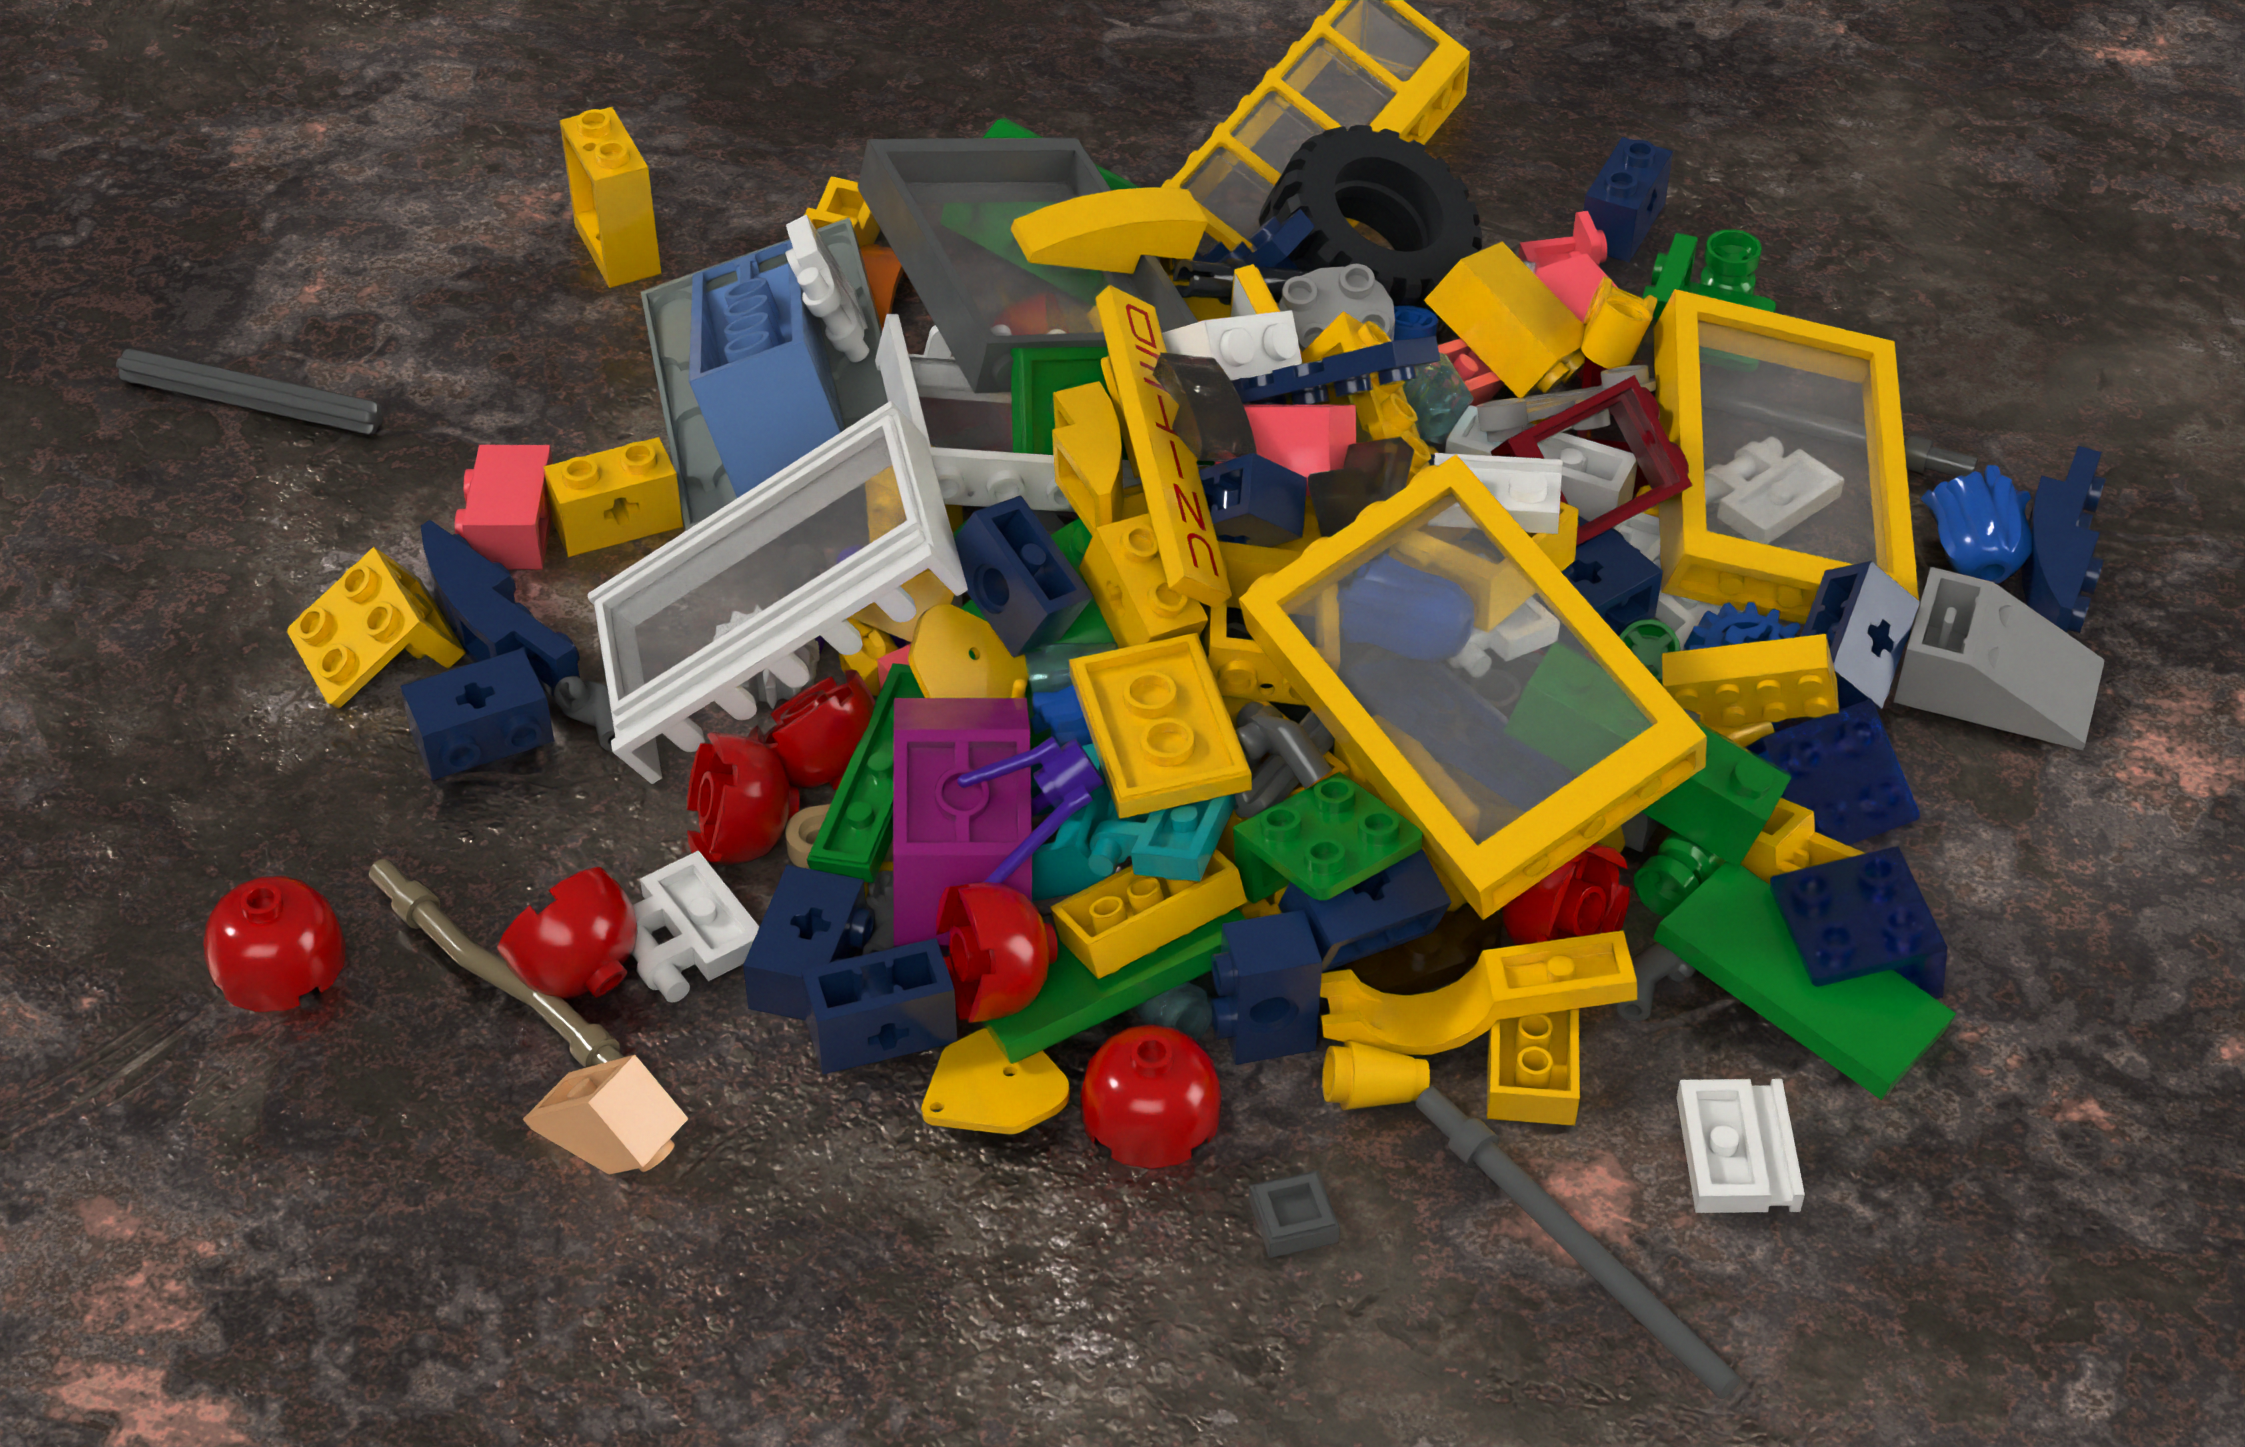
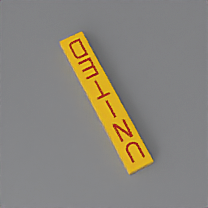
(1163, 460)

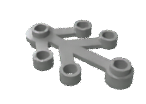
(1508, 416)

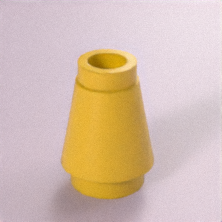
(1371, 1076)

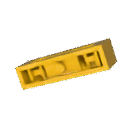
(1379, 412)

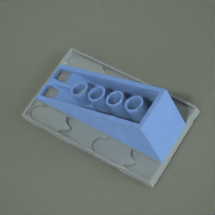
(752, 371)

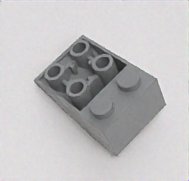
(1997, 663)

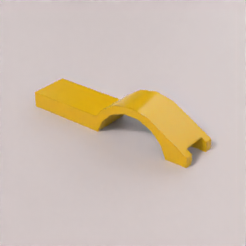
(1500, 986)

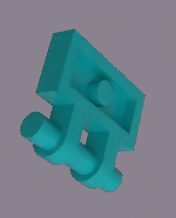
(1168, 845)

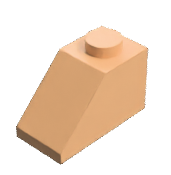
(610, 1116)

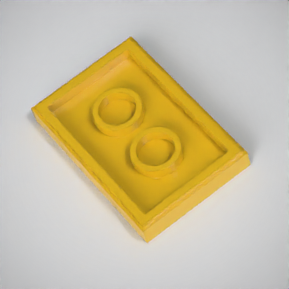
(1159, 725)

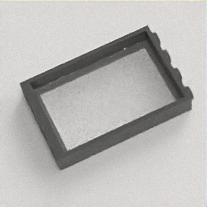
(950, 225)

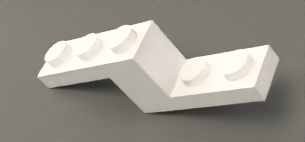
(1593, 474)

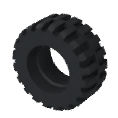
(1391, 190)

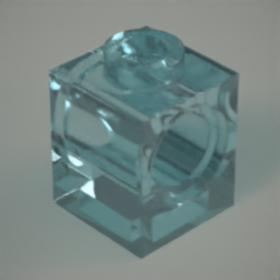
(1437, 399)

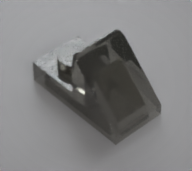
(1369, 474)

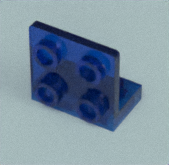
(1843, 773)
(1862, 920)

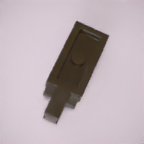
(1431, 958)

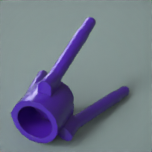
(1066, 783)

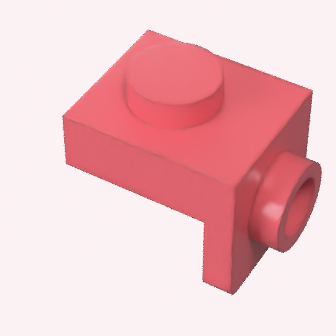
(1584, 240)

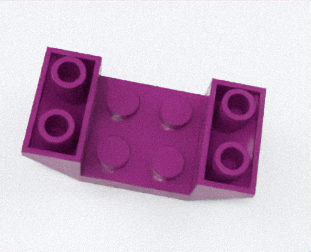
(949, 831)

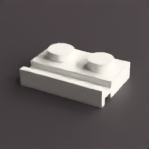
(1521, 485)
(1739, 1146)

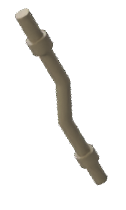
(421, 909)

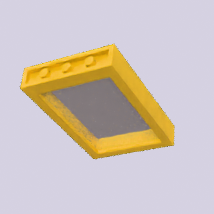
(1786, 455)
(1472, 684)

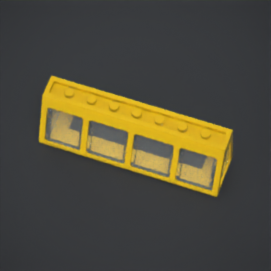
(1353, 67)

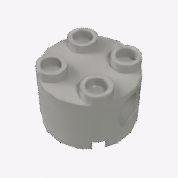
(1327, 292)

